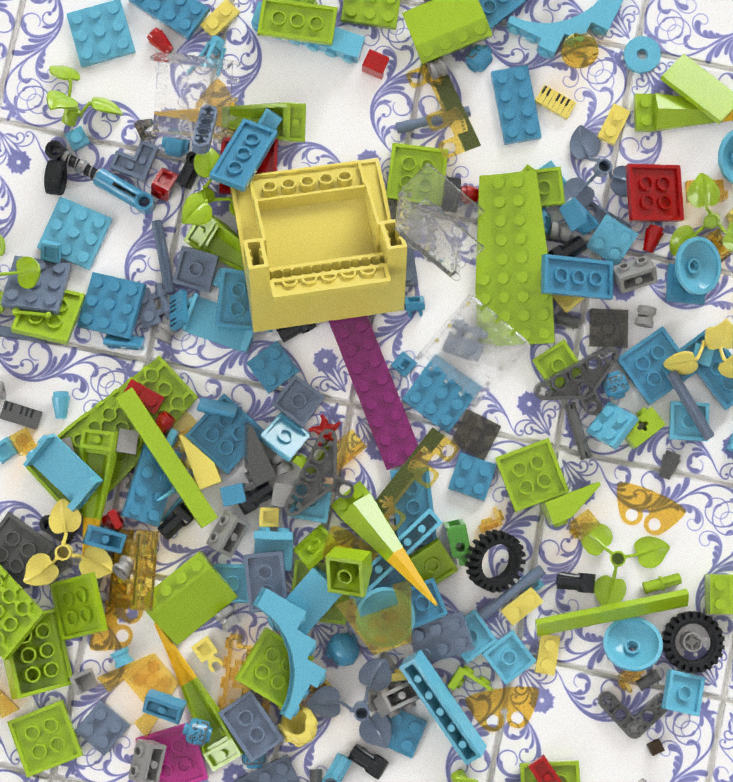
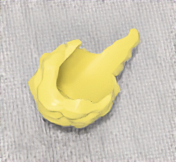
(300, 728)

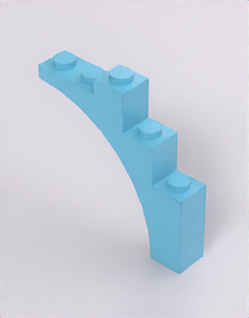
(550, 35)
(299, 646)

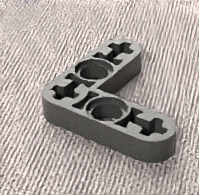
(629, 718)

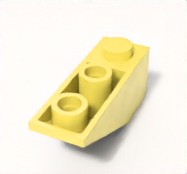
(204, 469)

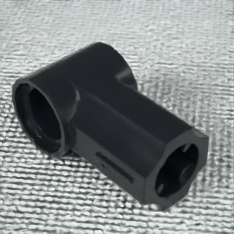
(188, 174)
(571, 248)
(290, 332)
(256, 497)
(179, 518)
(581, 582)
(372, 763)

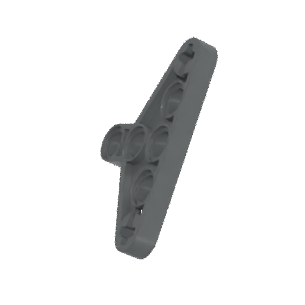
(588, 376)
(323, 468)

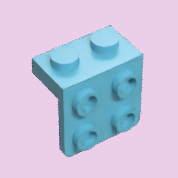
(275, 541)

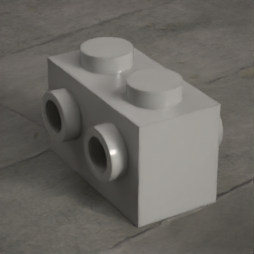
(634, 274)
(227, 533)
(391, 701)
(147, 761)

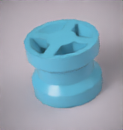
(121, 657)

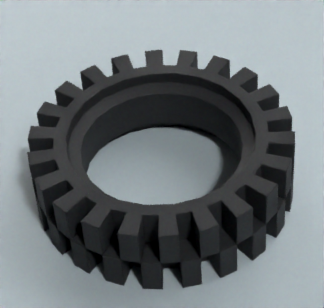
(481, 547)
(714, 633)

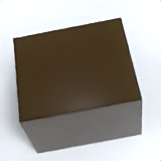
(655, 747)

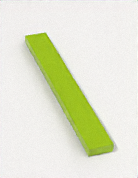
(166, 457)
(611, 612)

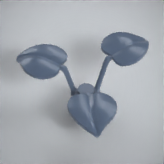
(587, 144)
(372, 728)

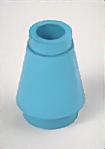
(60, 404)

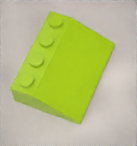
(446, 27)
(190, 598)
(39, 661)

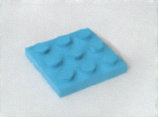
(100, 33)
(78, 230)

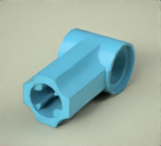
(338, 768)

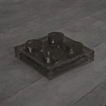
(608, 328)
(476, 434)

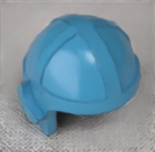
(343, 649)

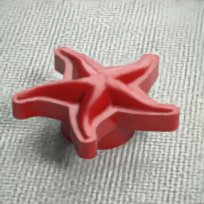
(325, 425)

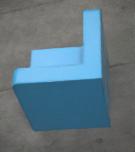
(233, 494)

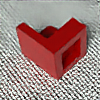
(375, 64)

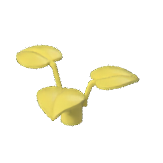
(715, 337)
(41, 569)

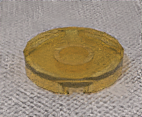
(579, 50)

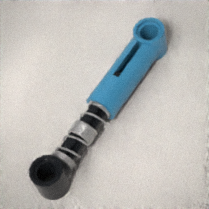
(102, 178)

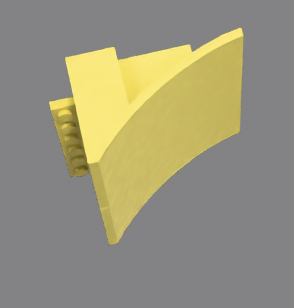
(319, 245)

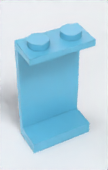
(202, 324)
(64, 470)
(312, 597)

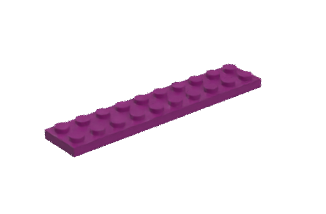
(375, 389)

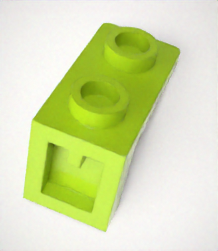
(300, 460)
(457, 678)

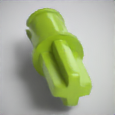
(662, 583)

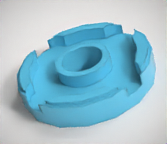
(646, 45)

